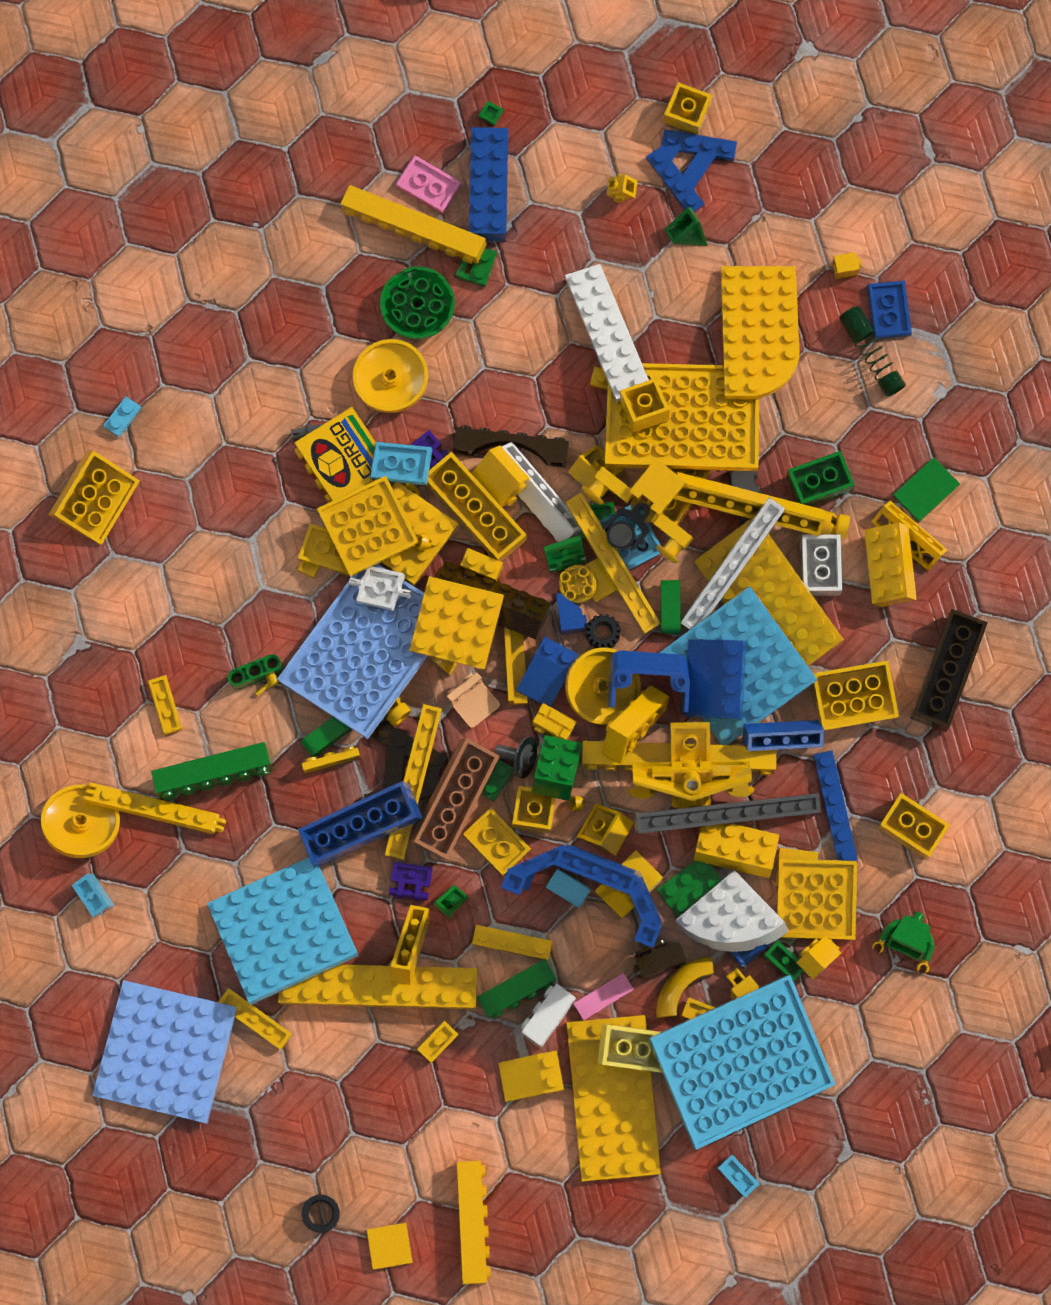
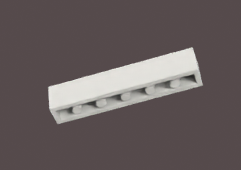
(543, 500)

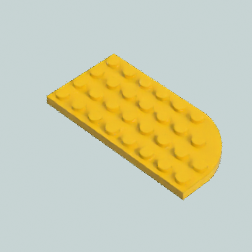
(758, 329)

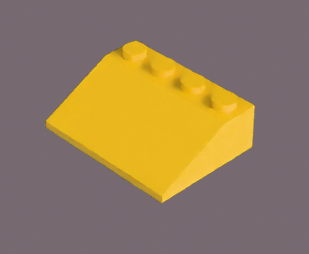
(94, 497)
(855, 695)

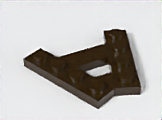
(398, 748)

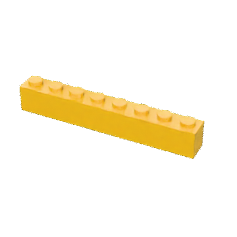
(413, 225)
(748, 503)

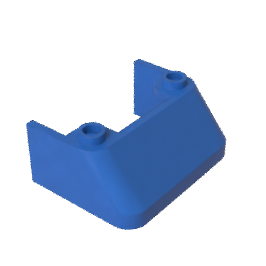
(628, 662)

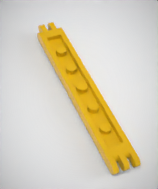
(153, 808)

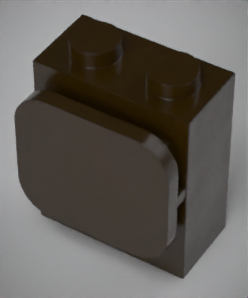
(658, 959)

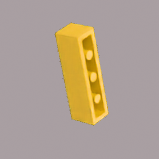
(410, 944)

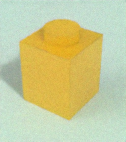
(846, 265)

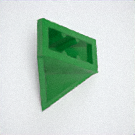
(686, 229)

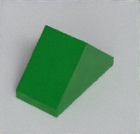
(450, 902)

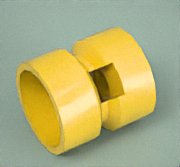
(835, 524)
(398, 713)

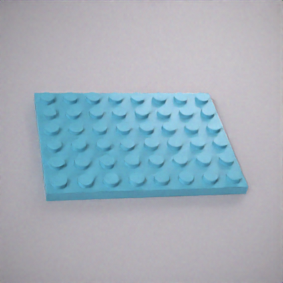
(741, 1061)

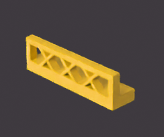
(916, 533)
(514, 665)

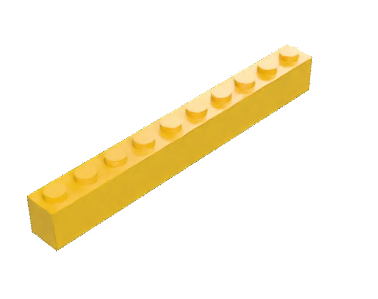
(592, 756)

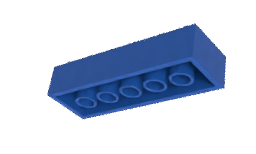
(488, 183)
(360, 823)

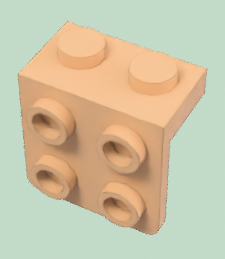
(473, 700)

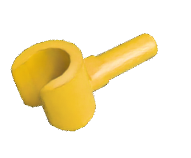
(272, 682)

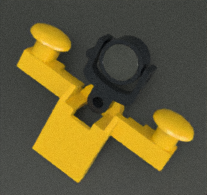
(660, 487)

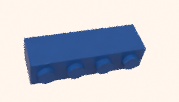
(783, 735)

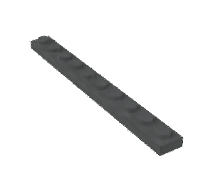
(726, 813)

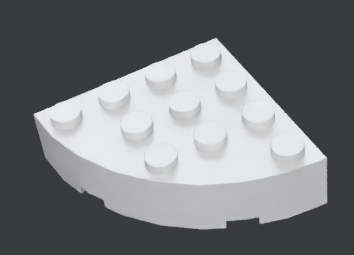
(732, 918)

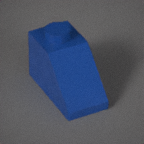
(570, 616)

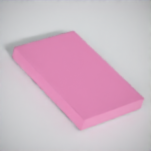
(428, 184)

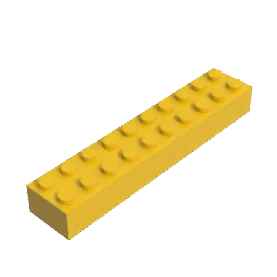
(373, 988)

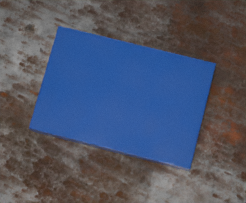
(889, 309)

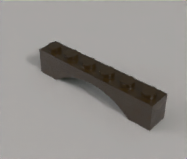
(471, 441)

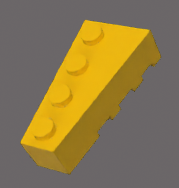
(634, 723)

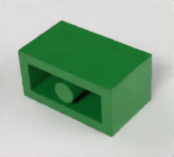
(783, 961)

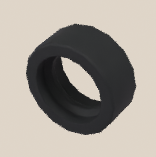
(335, 1217)

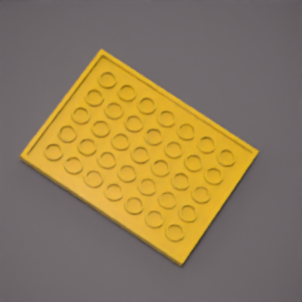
(701, 427)

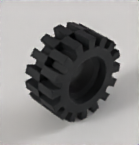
(606, 621)

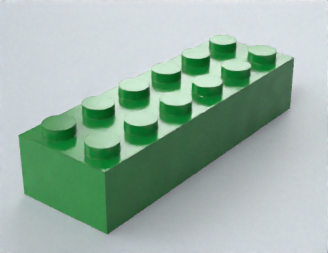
(212, 771)

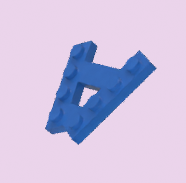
(704, 148)

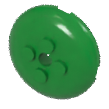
(413, 286)

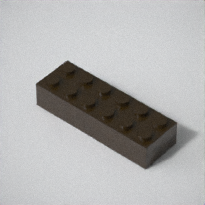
(518, 610)
(948, 670)

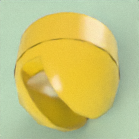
(424, 542)
(576, 803)

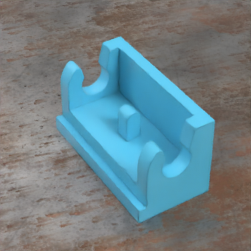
(568, 888)
(92, 895)

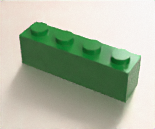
(515, 989)

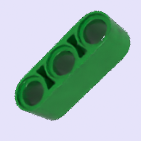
(670, 606)
(247, 678)
(324, 736)

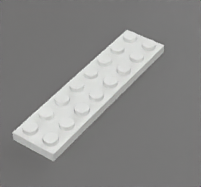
(606, 329)

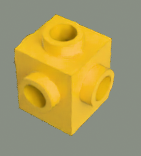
(621, 188)

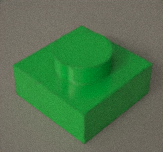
(491, 113)

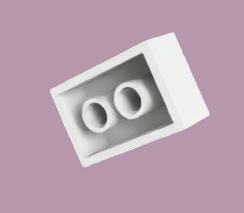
(821, 564)
(547, 1015)

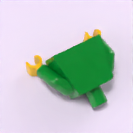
(910, 938)

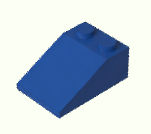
(546, 672)

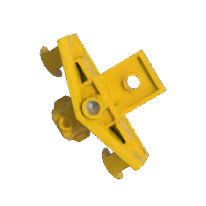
(691, 774)

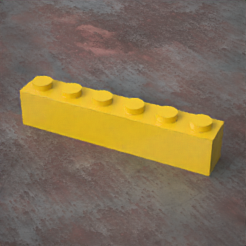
(472, 1222)

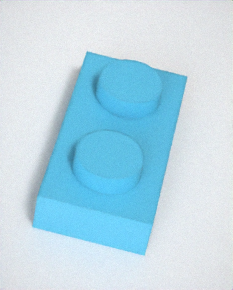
(122, 417)
(738, 1176)

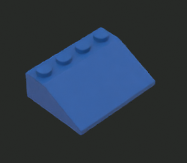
(716, 678)

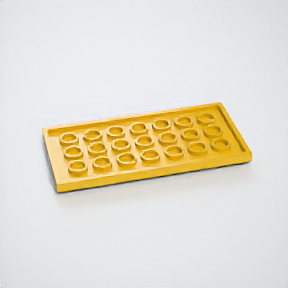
(780, 593)
(611, 1107)

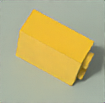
(501, 476)

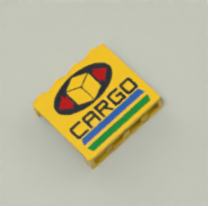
(338, 455)

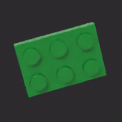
(688, 886)

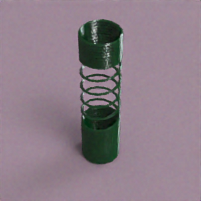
(860, 329)

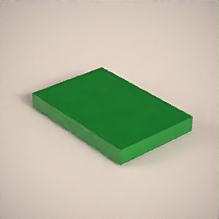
(926, 490)

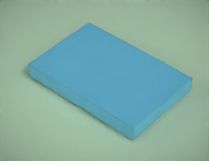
(401, 463)

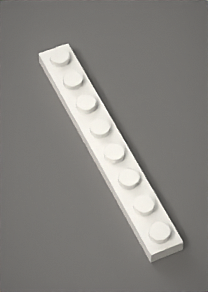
(733, 563)

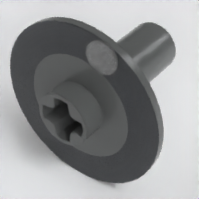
(523, 756)

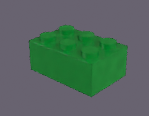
(820, 479)
(556, 768)

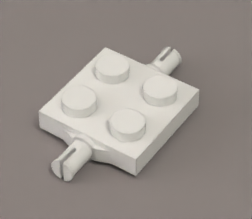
(380, 588)

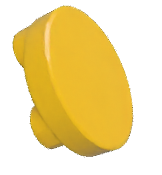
(578, 583)

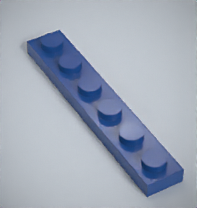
(835, 806)

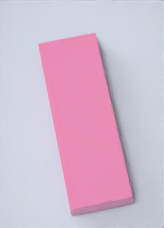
(603, 996)

